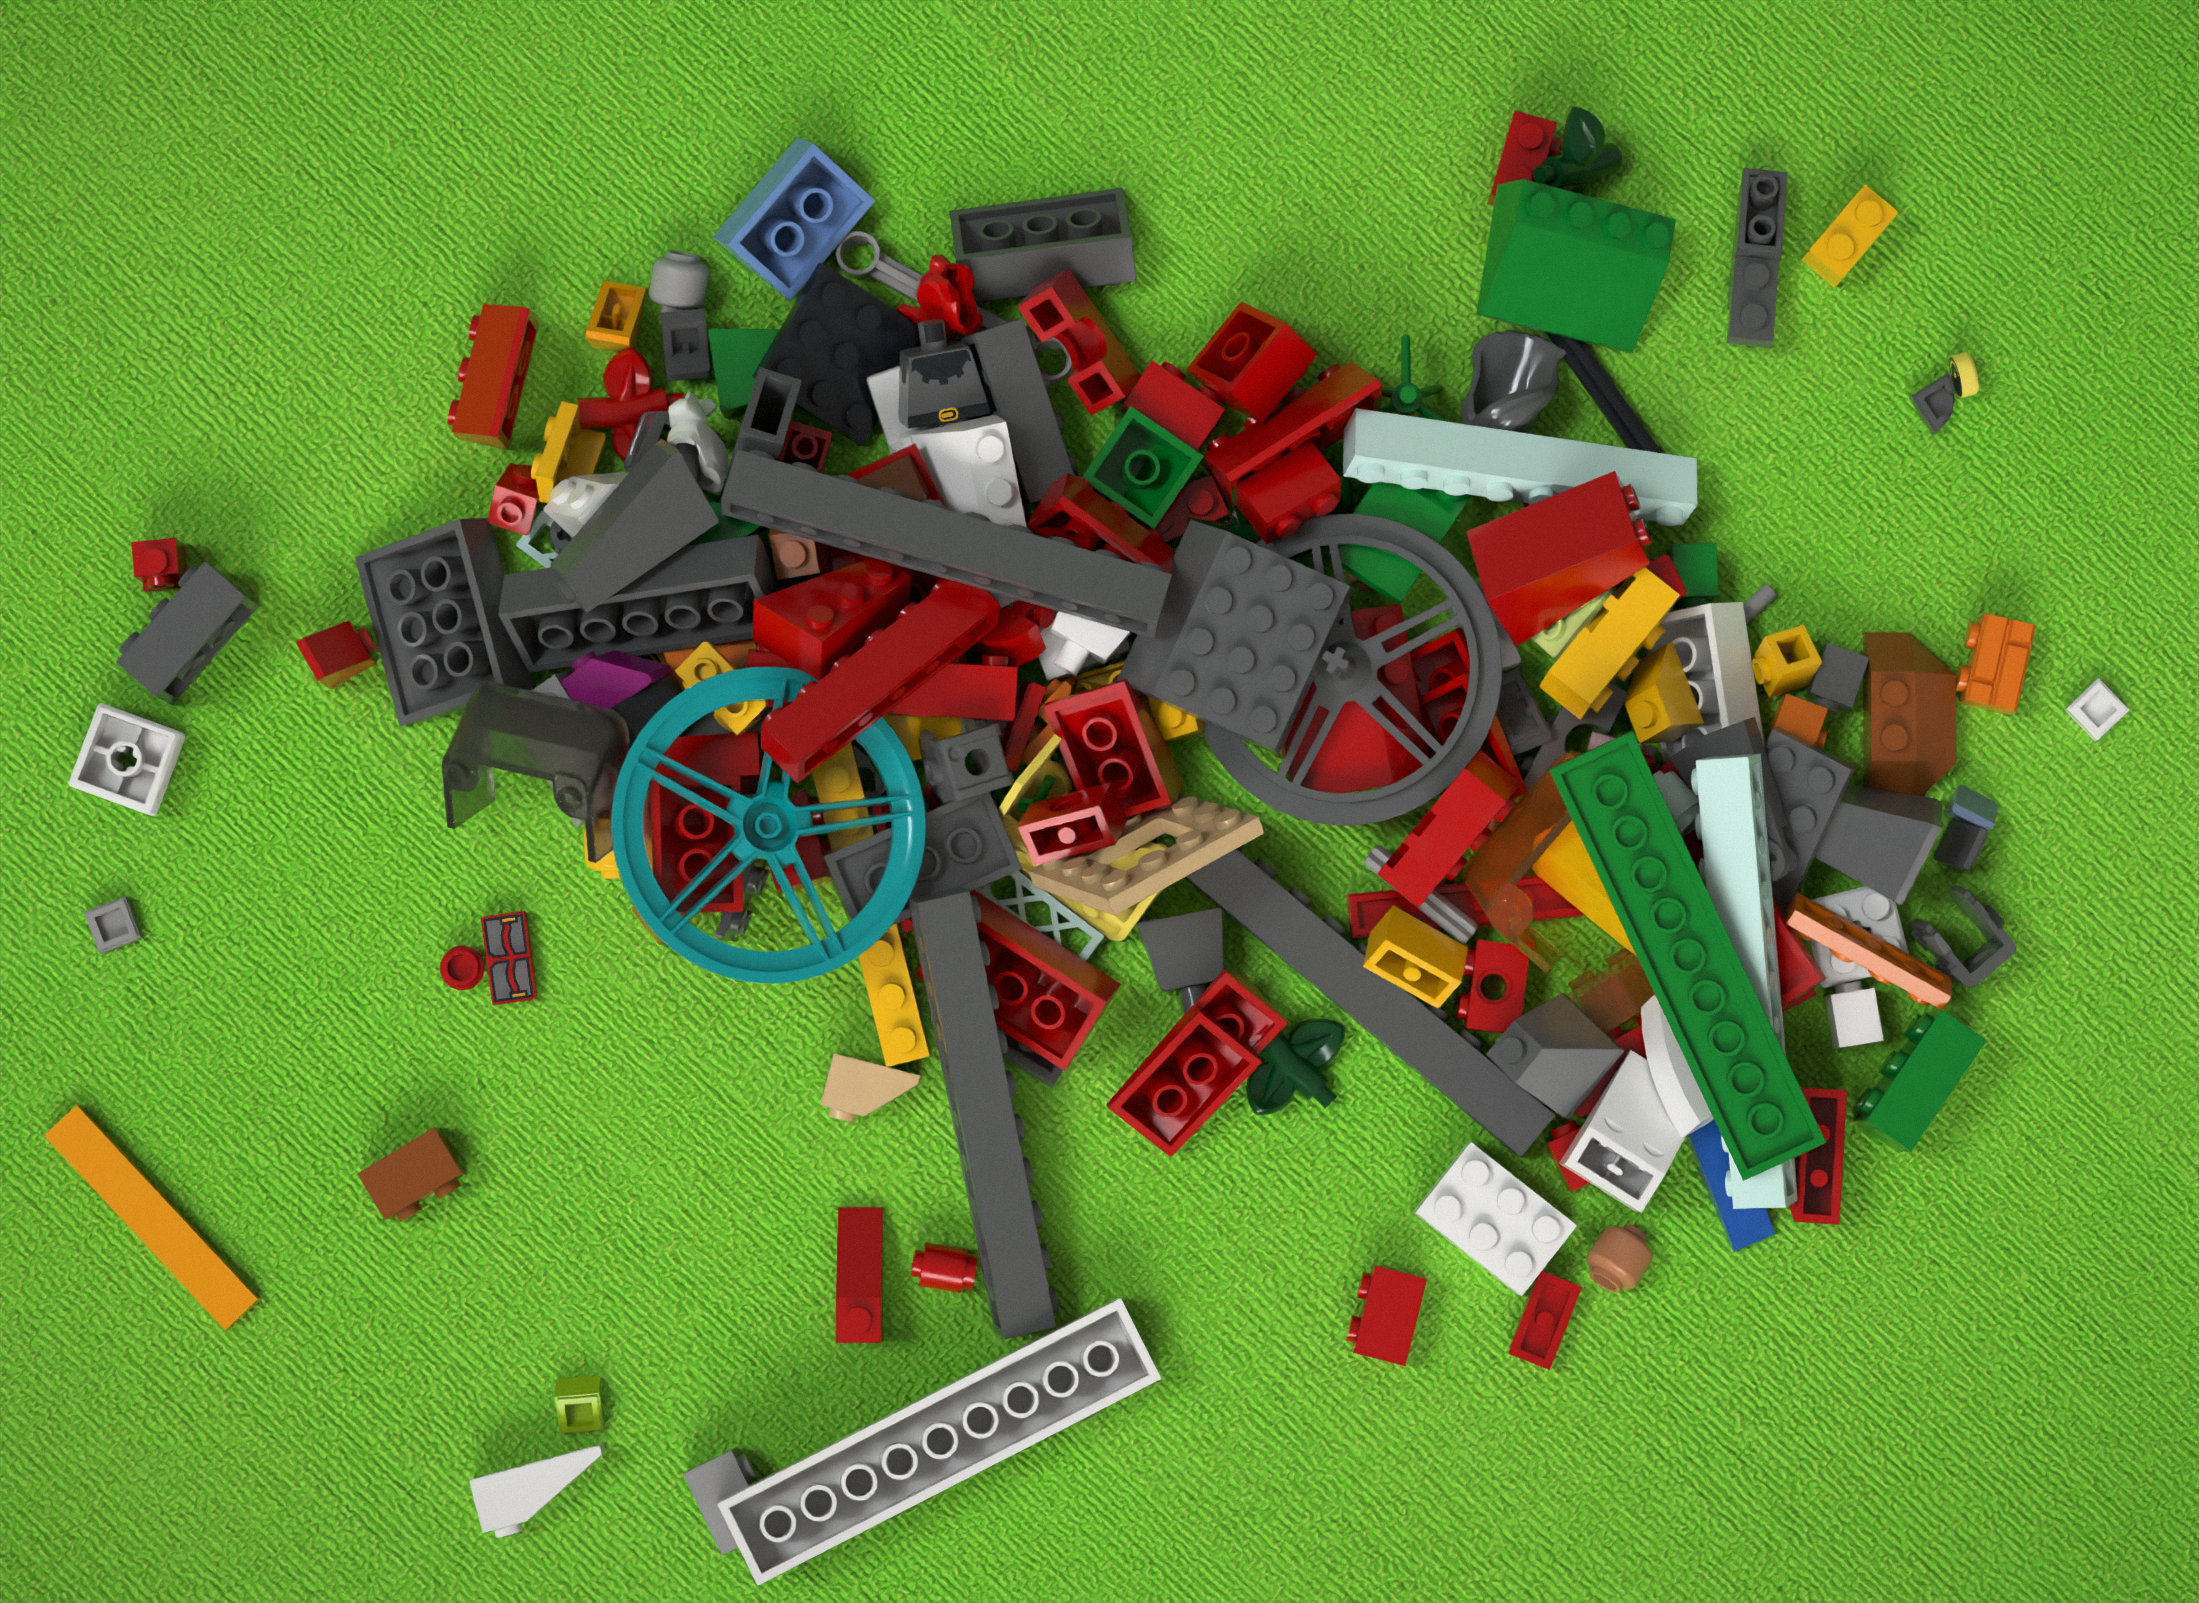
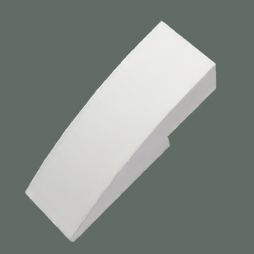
(1671, 1072)

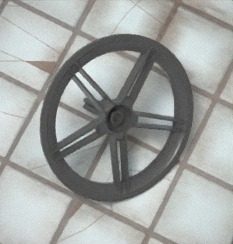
(1351, 675)

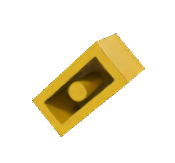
(1849, 236)
(1415, 957)

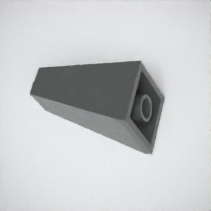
(1881, 838)

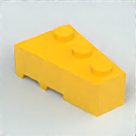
(1610, 643)

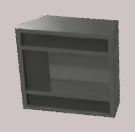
(1237, 636)

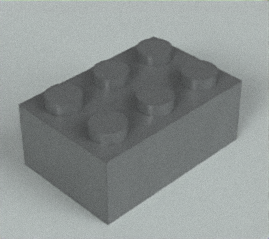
(186, 632)

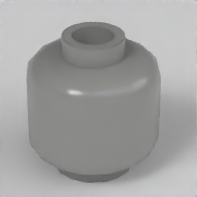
(678, 281)

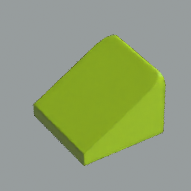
(579, 1404)

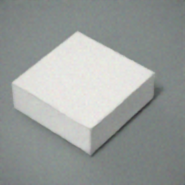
(2096, 709)

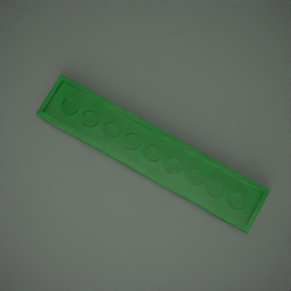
(1687, 955)

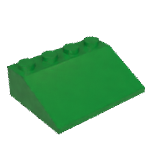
(1573, 264)

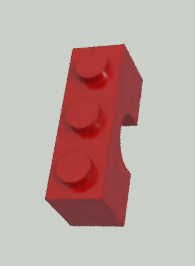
(1099, 363)

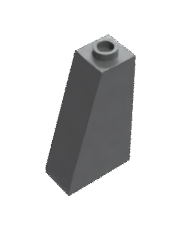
(634, 530)

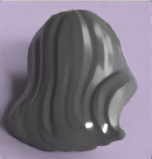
(1511, 381)

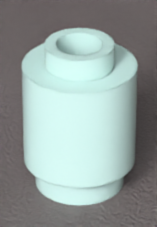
(1679, 799)

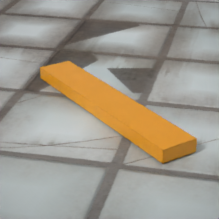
(152, 1217)

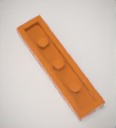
(1881, 958)

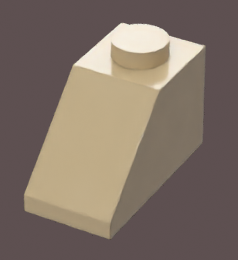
(863, 1087)

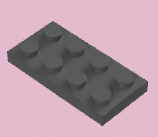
(1810, 792)
(962, 849)

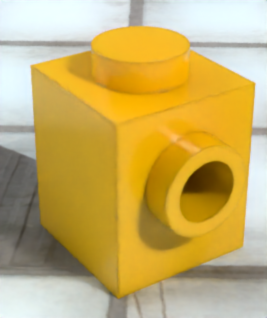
(1786, 661)

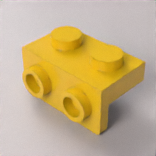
(567, 450)
(708, 662)

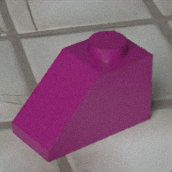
(611, 677)

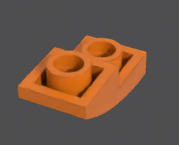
(1040, 734)

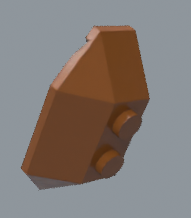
(1906, 715)

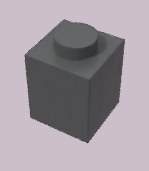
(1837, 678)

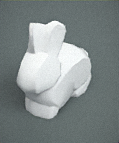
(698, 442)

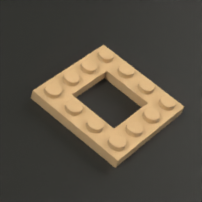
(1203, 835)

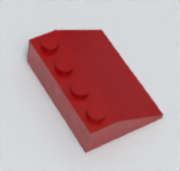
(1304, 417)
(1358, 750)

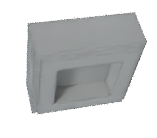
(113, 925)

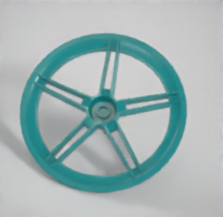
(764, 829)

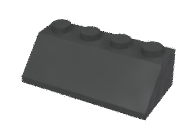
(1033, 240)

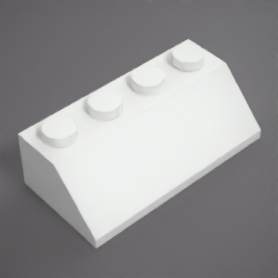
(974, 468)
(1721, 667)

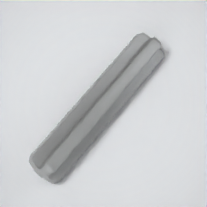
(1434, 906)

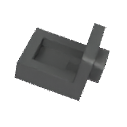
(685, 344)

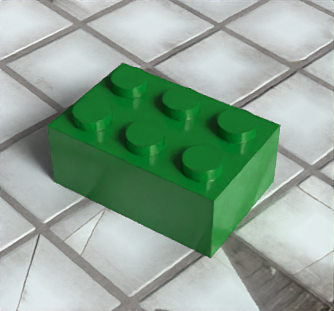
(1917, 1079)

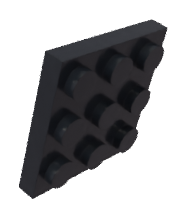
(833, 345)

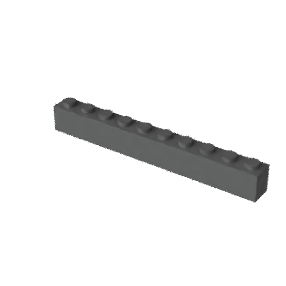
(946, 542)
(1386, 1011)
(983, 1112)

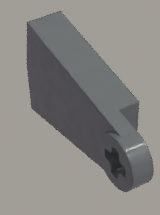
(1740, 740)

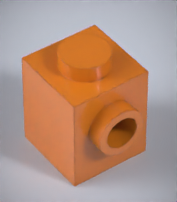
(1800, 719)

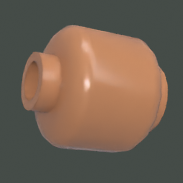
(1619, 1258)

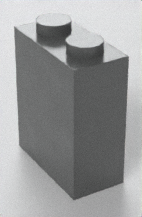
(767, 414)

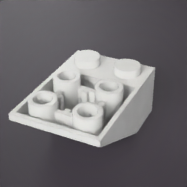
(1626, 1137)

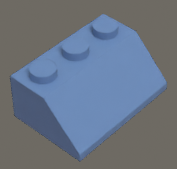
(794, 218)

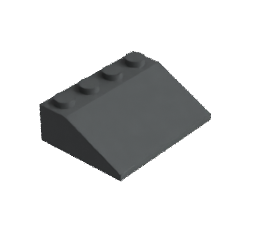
(439, 618)

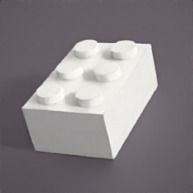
(1494, 1218)

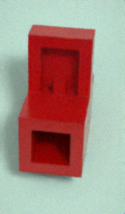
(1016, 633)

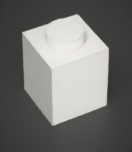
(1853, 1015)

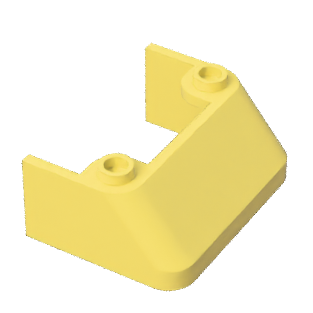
(1026, 785)

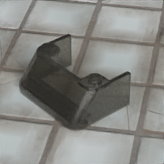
(543, 738)

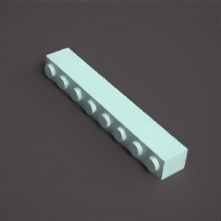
(1509, 463)

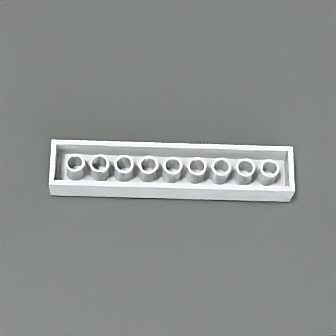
(938, 1440)

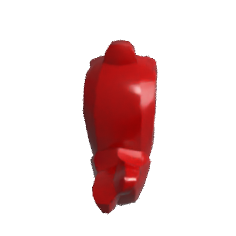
(946, 295)

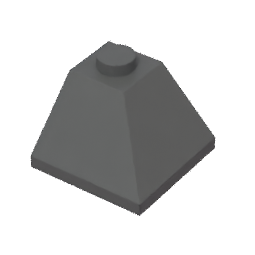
(1556, 1054)

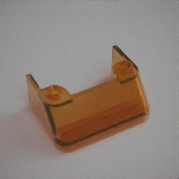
(1508, 856)

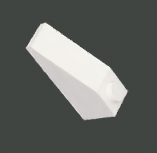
(522, 1491)

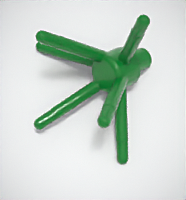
(1407, 397)

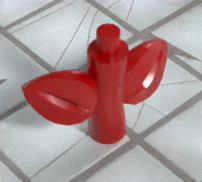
(629, 387)

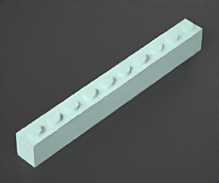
(1741, 889)

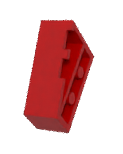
(830, 614)
(1450, 828)
(1821, 1169)

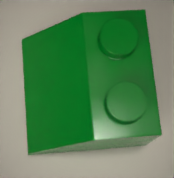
(1142, 468)

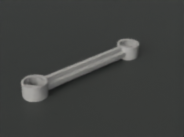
(906, 281)

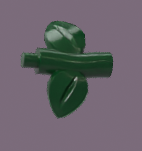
(1583, 156)
(1295, 1066)

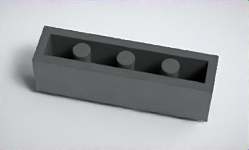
(1019, 395)

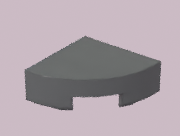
(1935, 403)

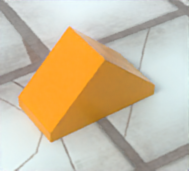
(616, 317)

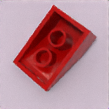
(1115, 741)
(685, 838)

